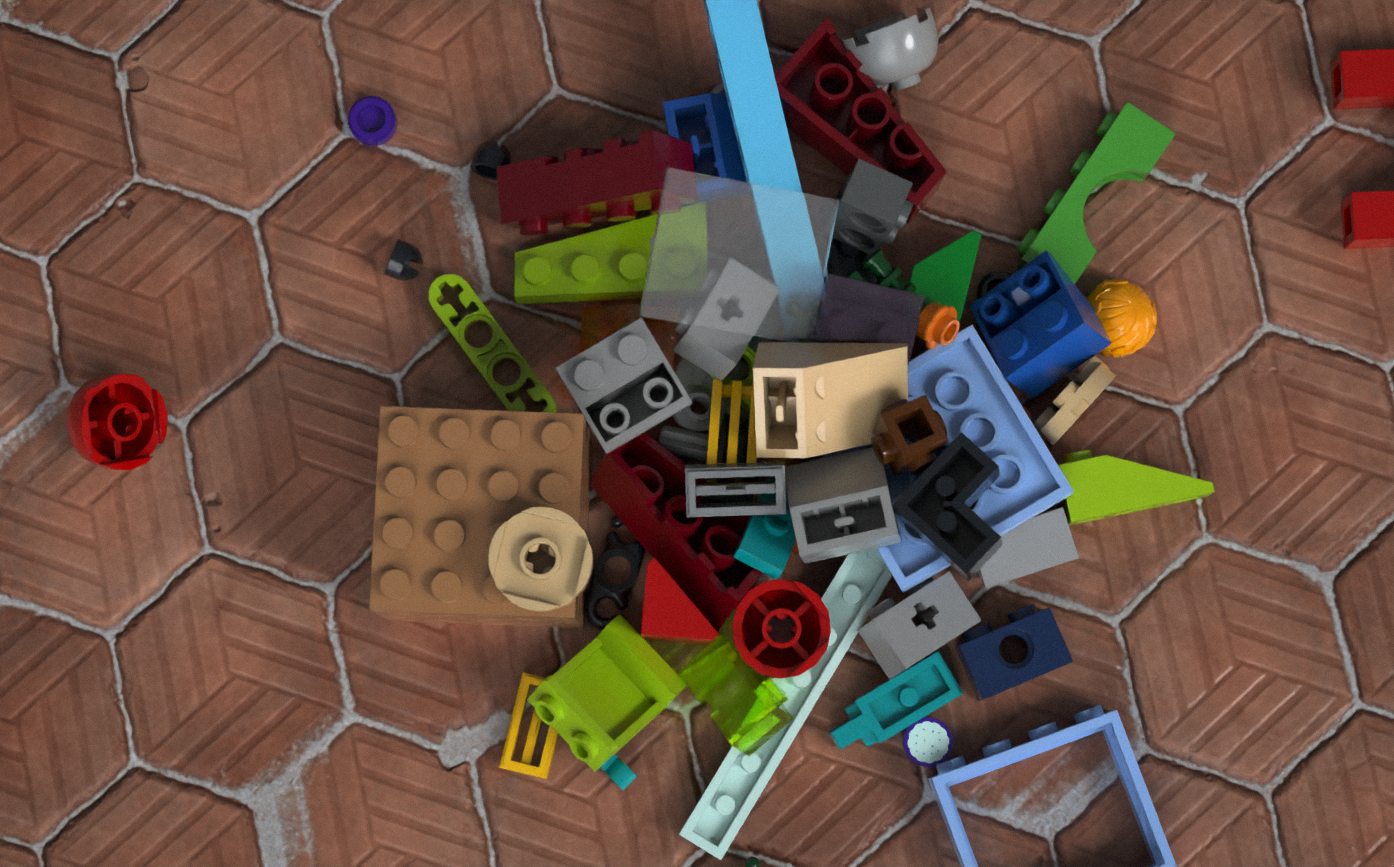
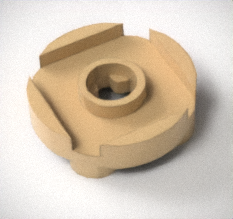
(1074, 400)
(524, 534)

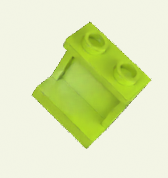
(606, 693)

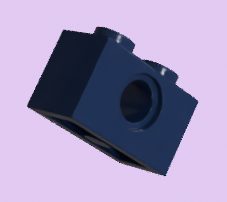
(1042, 645)

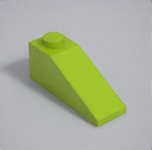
(1116, 487)

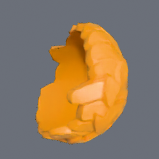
(1125, 315)

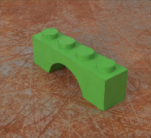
(1126, 152)

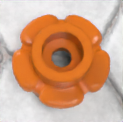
(938, 325)

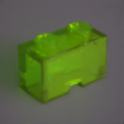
(743, 702)

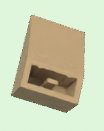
(823, 395)

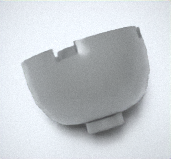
(896, 48)

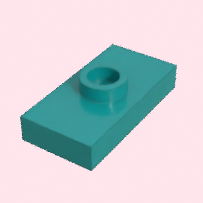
(767, 540)

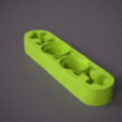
(496, 351)

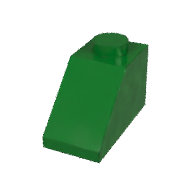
(947, 273)

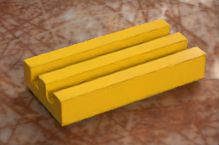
(736, 393)
(525, 766)

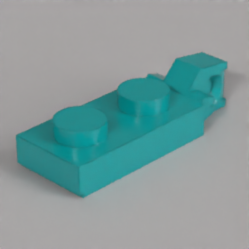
(898, 703)

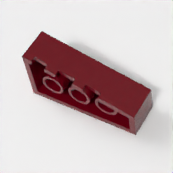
(850, 118)
(590, 183)
(648, 495)

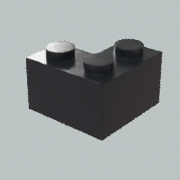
(941, 502)

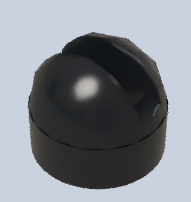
(489, 157)
(399, 262)

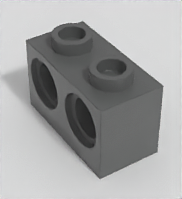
(871, 207)

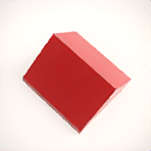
(670, 613)

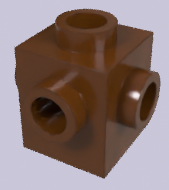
(913, 422)

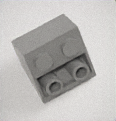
(623, 385)
(841, 505)

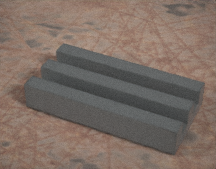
(735, 470)

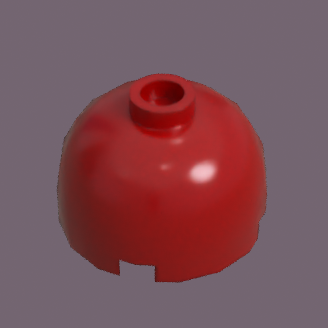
(116, 421)
(781, 628)

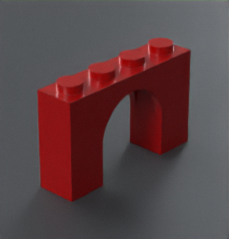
(1365, 81)

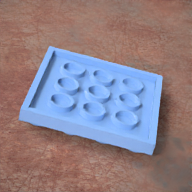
(974, 400)

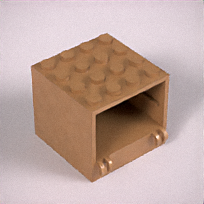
(445, 492)

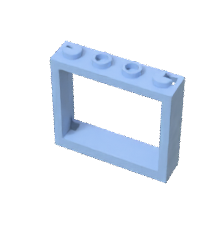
(1042, 740)

